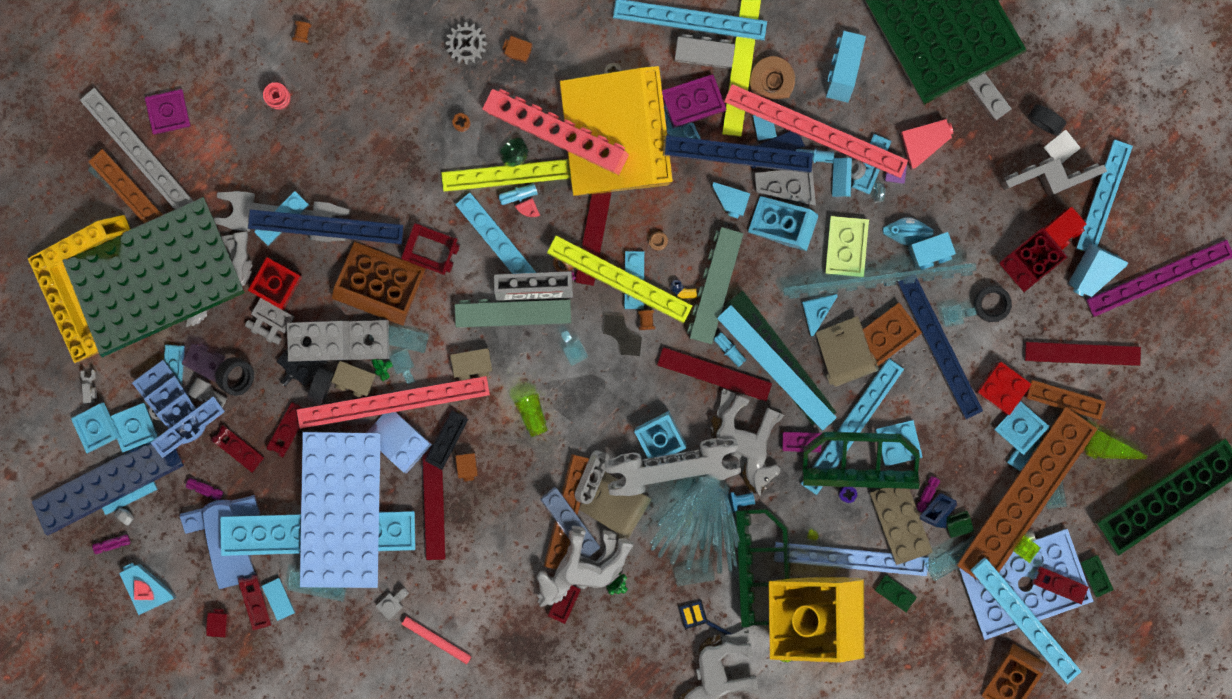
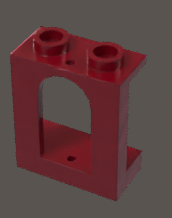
(450, 242)

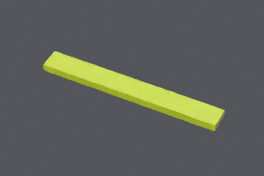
(741, 69)
(505, 175)
(619, 279)

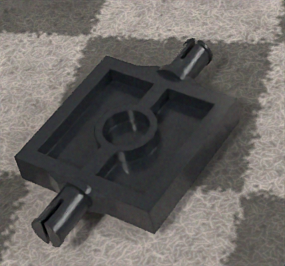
(300, 370)

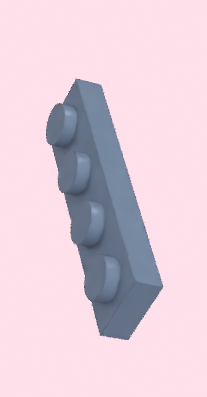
(567, 518)

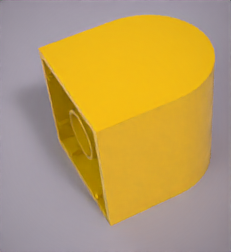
(817, 619)

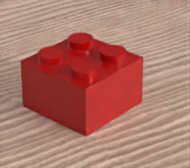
(1065, 226)
(275, 283)
(1003, 388)

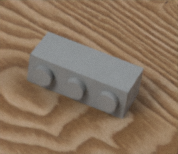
(704, 52)

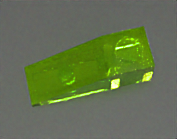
(1107, 447)

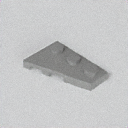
(787, 185)

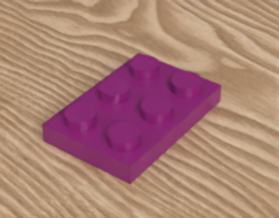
(693, 101)

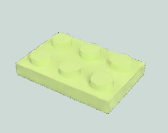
(847, 246)

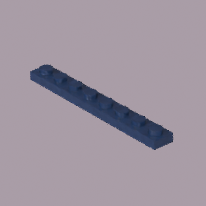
(737, 154)
(325, 226)
(941, 348)

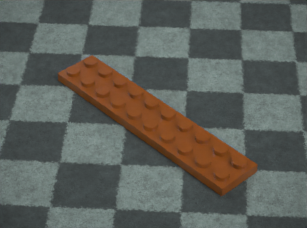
(1029, 492)

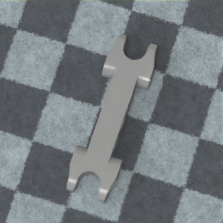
(244, 201)
(671, 467)

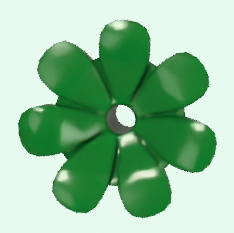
(382, 368)
(618, 585)

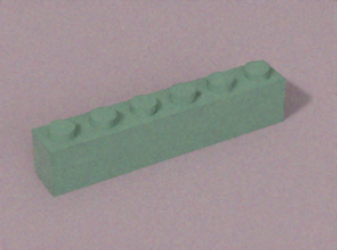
(716, 285)
(512, 313)

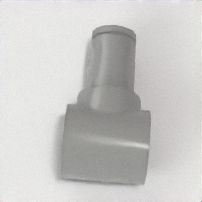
(202, 391)

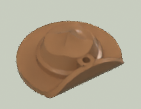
(772, 78)

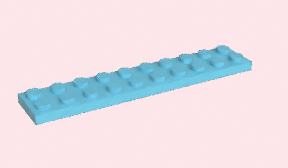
(283, 533)

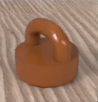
(567, 267)

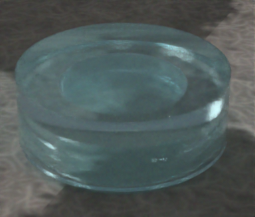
(879, 192)

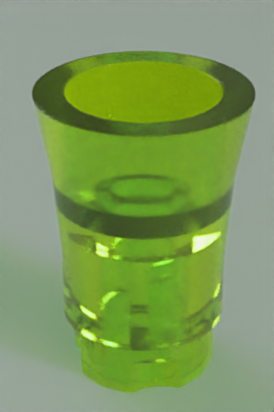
(532, 414)

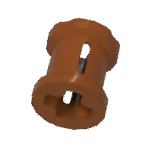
(301, 32)
(466, 124)
(646, 320)

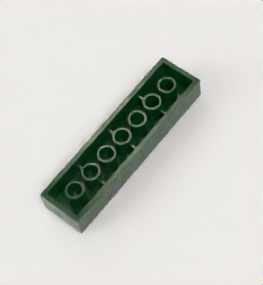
(1167, 497)

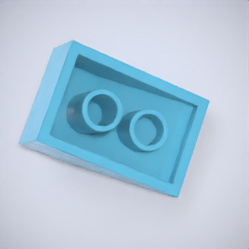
(783, 223)

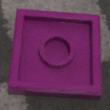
(167, 111)

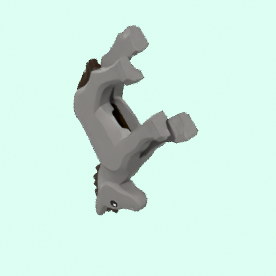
(749, 444)
(712, 670)

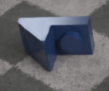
(938, 511)

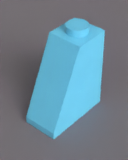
(1095, 270)
(161, 592)

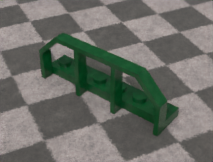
(861, 478)
(745, 559)

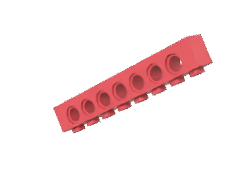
(495, 106)

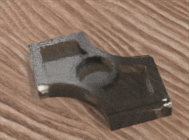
(629, 343)

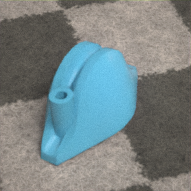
(908, 231)

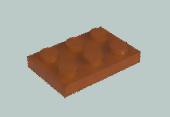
(890, 333)

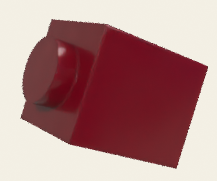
(217, 623)

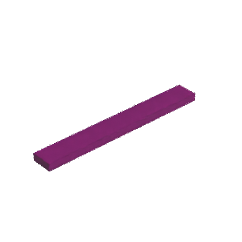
(1159, 278)

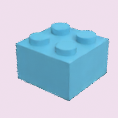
(931, 250)
(660, 436)

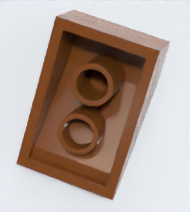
(1015, 675)

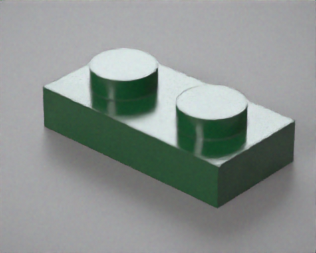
(1096, 576)
(895, 593)

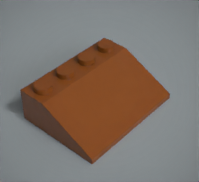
(378, 283)

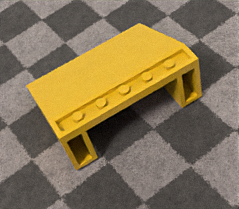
(628, 112)
(58, 288)

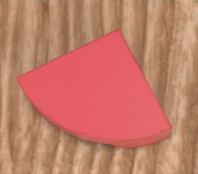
(528, 208)
(142, 591)

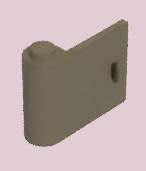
(846, 354)
(616, 512)

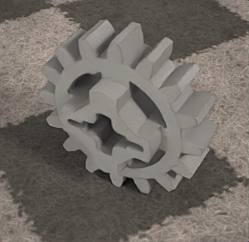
(460, 37)

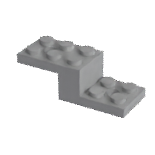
(1053, 176)
(338, 340)

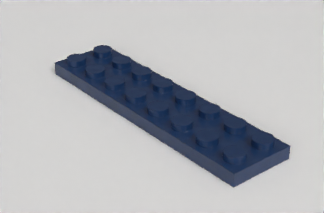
(103, 486)

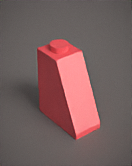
(925, 140)

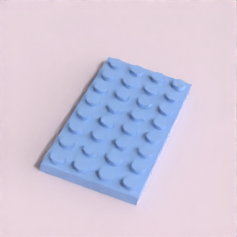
(340, 510)

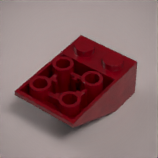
(1033, 259)

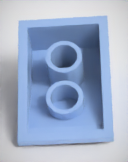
(400, 441)

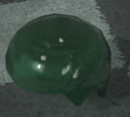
(514, 152)

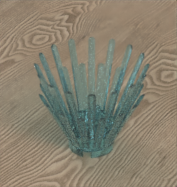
(704, 504)

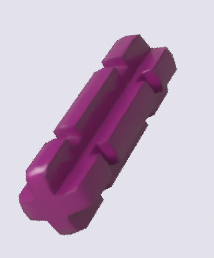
(204, 489)
(927, 494)
(111, 544)

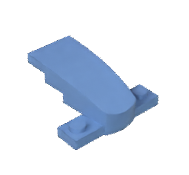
(174, 408)
(226, 568)

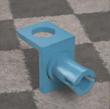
(740, 500)

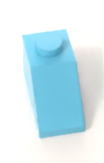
(731, 199)

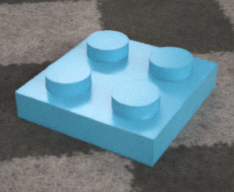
(95, 427)
(134, 427)
(1022, 428)
(894, 451)

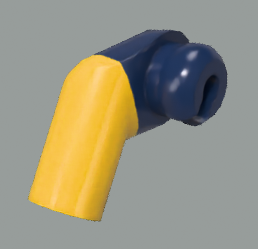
(681, 292)

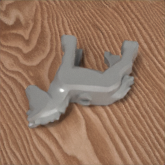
(238, 256)
(582, 570)

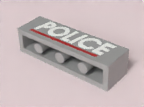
(988, 97)
(533, 286)

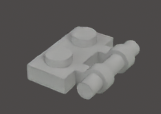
(271, 315)

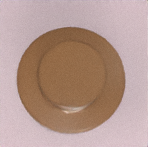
(658, 240)

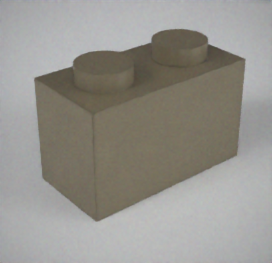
(471, 363)
(353, 378)

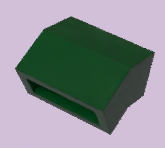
(959, 524)

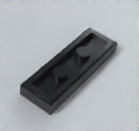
(446, 440)

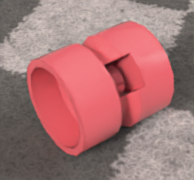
(276, 96)

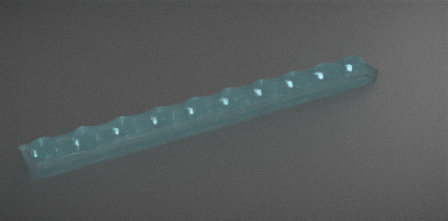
(887, 279)

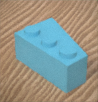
(846, 66)

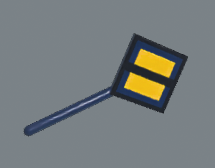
(694, 615)

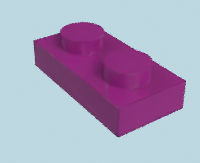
(797, 440)

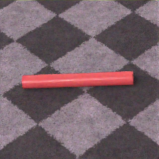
(436, 640)

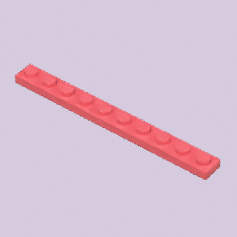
(816, 131)
(393, 402)

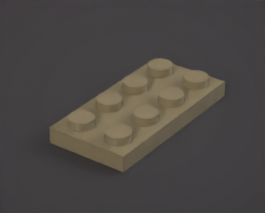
(901, 524)

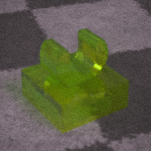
(1026, 549)

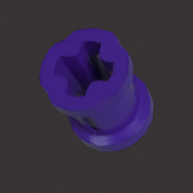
(852, 497)

